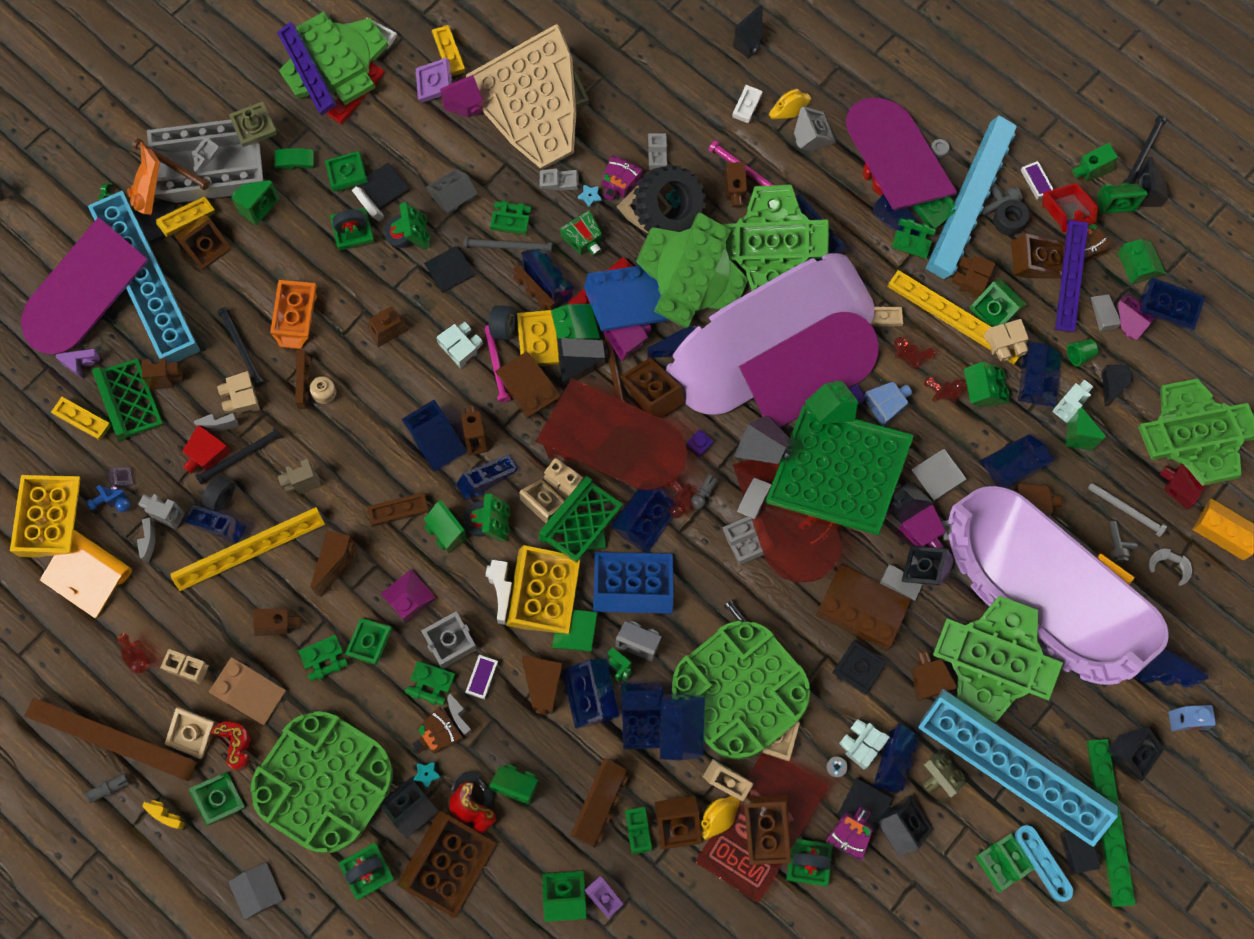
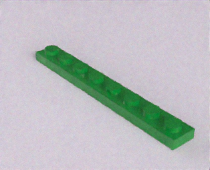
(1113, 839)

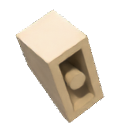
(727, 780)

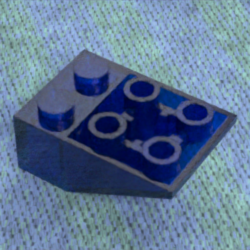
(433, 435)
(1171, 669)
(641, 715)

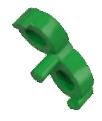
(105, 188)

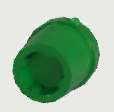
(1081, 351)

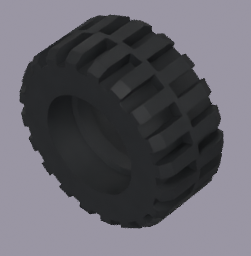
(647, 198)

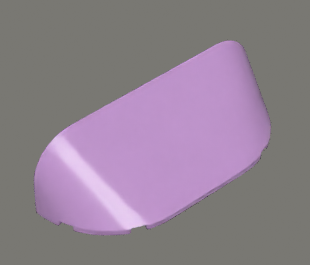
(711, 356)
(1083, 607)

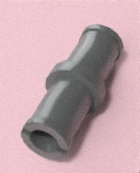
(106, 788)

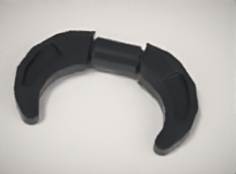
(473, 777)

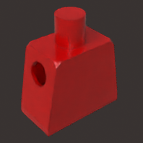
(203, 450)

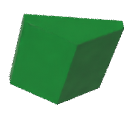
(599, 543)
(368, 641)
(216, 799)

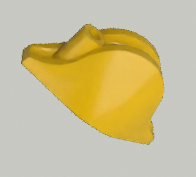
(789, 104)
(719, 816)

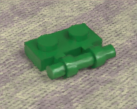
(510, 222)
(910, 243)
(321, 652)
(431, 677)

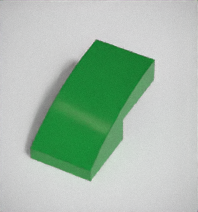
(293, 158)
(638, 830)

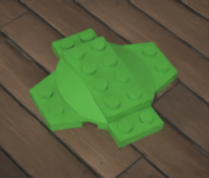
(340, 55)
(775, 235)
(691, 269)
(1199, 432)
(998, 658)

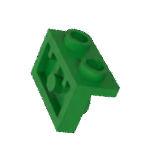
(618, 662)

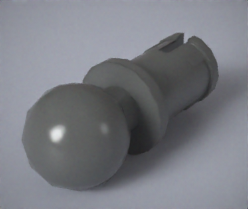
(698, 500)

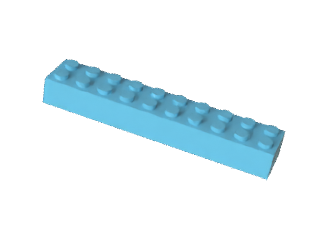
(149, 287)
(1019, 768)

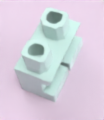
(457, 345)
(1073, 401)
(866, 745)

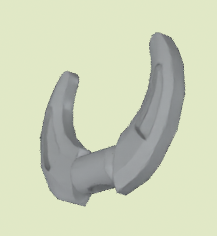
(1184, 563)

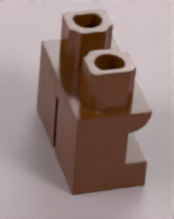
(976, 276)
(160, 374)

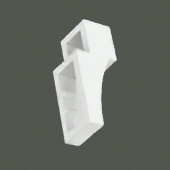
(497, 575)

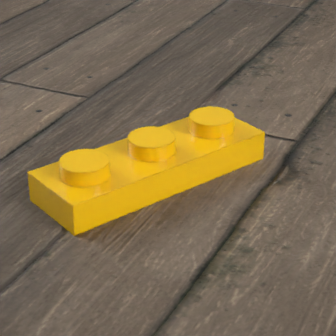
(448, 49)
(184, 216)
(81, 418)

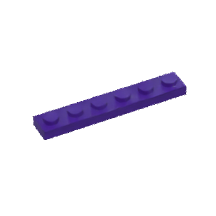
(306, 68)
(1071, 276)

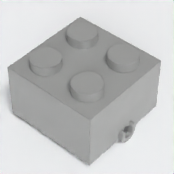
(449, 640)

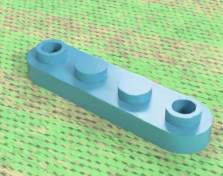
(1044, 863)

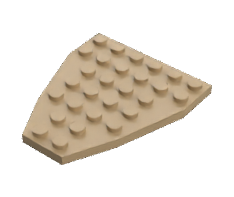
(533, 96)

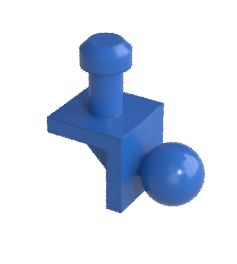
(112, 497)

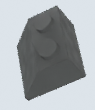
(452, 190)

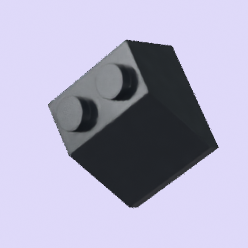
(408, 808)
(905, 826)

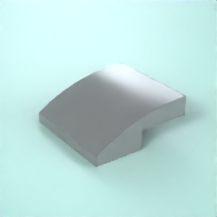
(939, 474)
(743, 540)

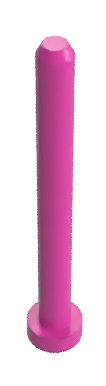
(714, 147)
(503, 395)

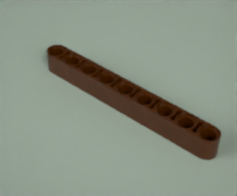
(110, 739)

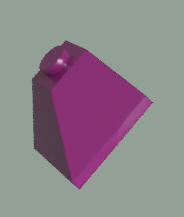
(462, 97)
(1131, 318)
(408, 596)

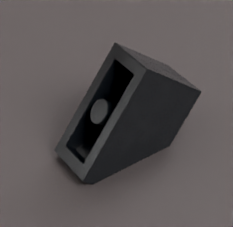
(1114, 381)
(1079, 854)

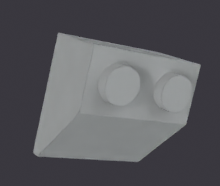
(638, 640)

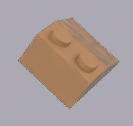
(247, 691)

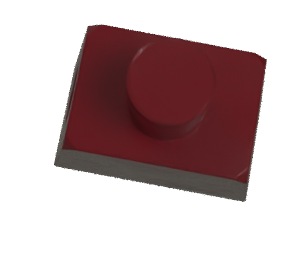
(1182, 485)

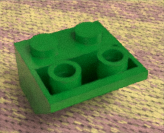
(986, 384)

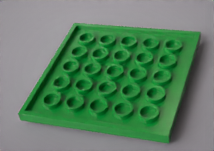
(841, 472)

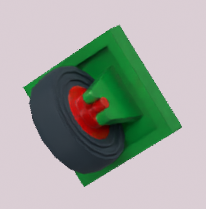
(351, 228)
(407, 228)
(488, 518)
(810, 863)
(366, 871)

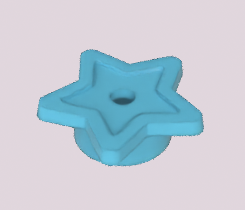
(589, 199)

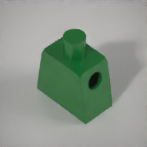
(1096, 163)

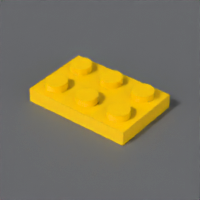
(538, 337)

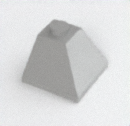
(813, 130)

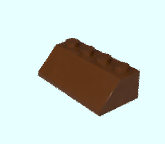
(598, 803)

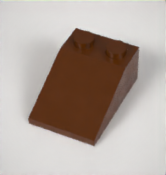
(1037, 257)
(527, 384)
(653, 388)
(333, 560)
(767, 829)

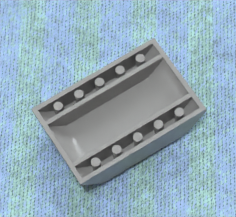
(226, 172)

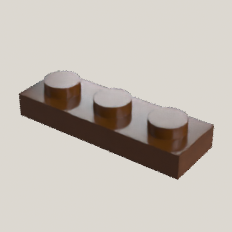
(533, 289)
(302, 379)
(397, 509)

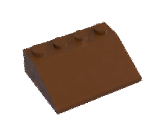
(863, 607)
(446, 864)

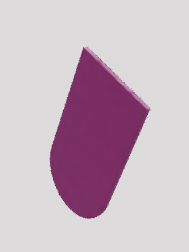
(896, 153)
(80, 289)
(828, 351)

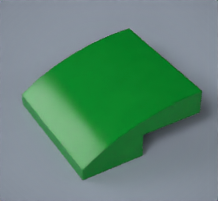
(580, 633)
(1004, 862)

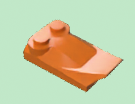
(143, 190)
(293, 313)

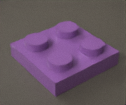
(432, 78)

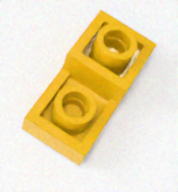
(159, 812)

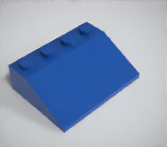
(623, 298)
(633, 582)

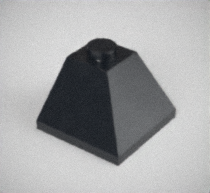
(749, 33)
(1153, 182)
(908, 502)
(927, 566)
(1136, 751)

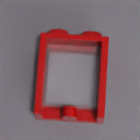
(1070, 204)

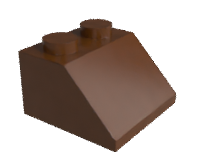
(202, 241)
(678, 822)

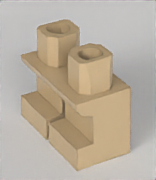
(1007, 337)
(242, 394)
(563, 476)
(184, 666)

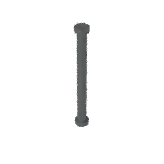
(507, 245)

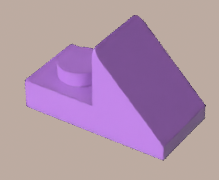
(75, 359)
(604, 897)

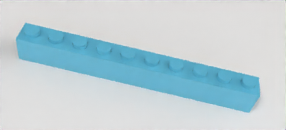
(971, 198)

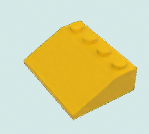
(45, 515)
(542, 591)

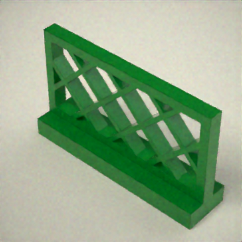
(110, 399)
(569, 507)

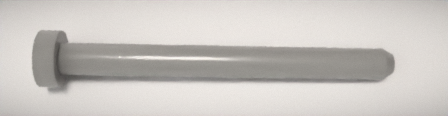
(1127, 509)

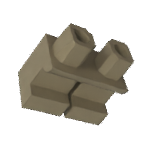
(300, 479)

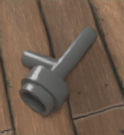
(1011, 194)
(1121, 554)

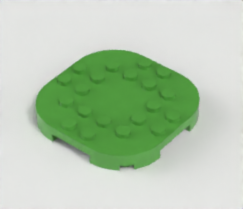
(748, 687)
(322, 782)

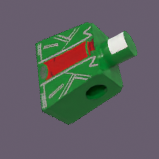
(583, 234)

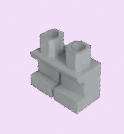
(165, 513)

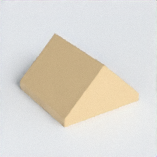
(541, 499)

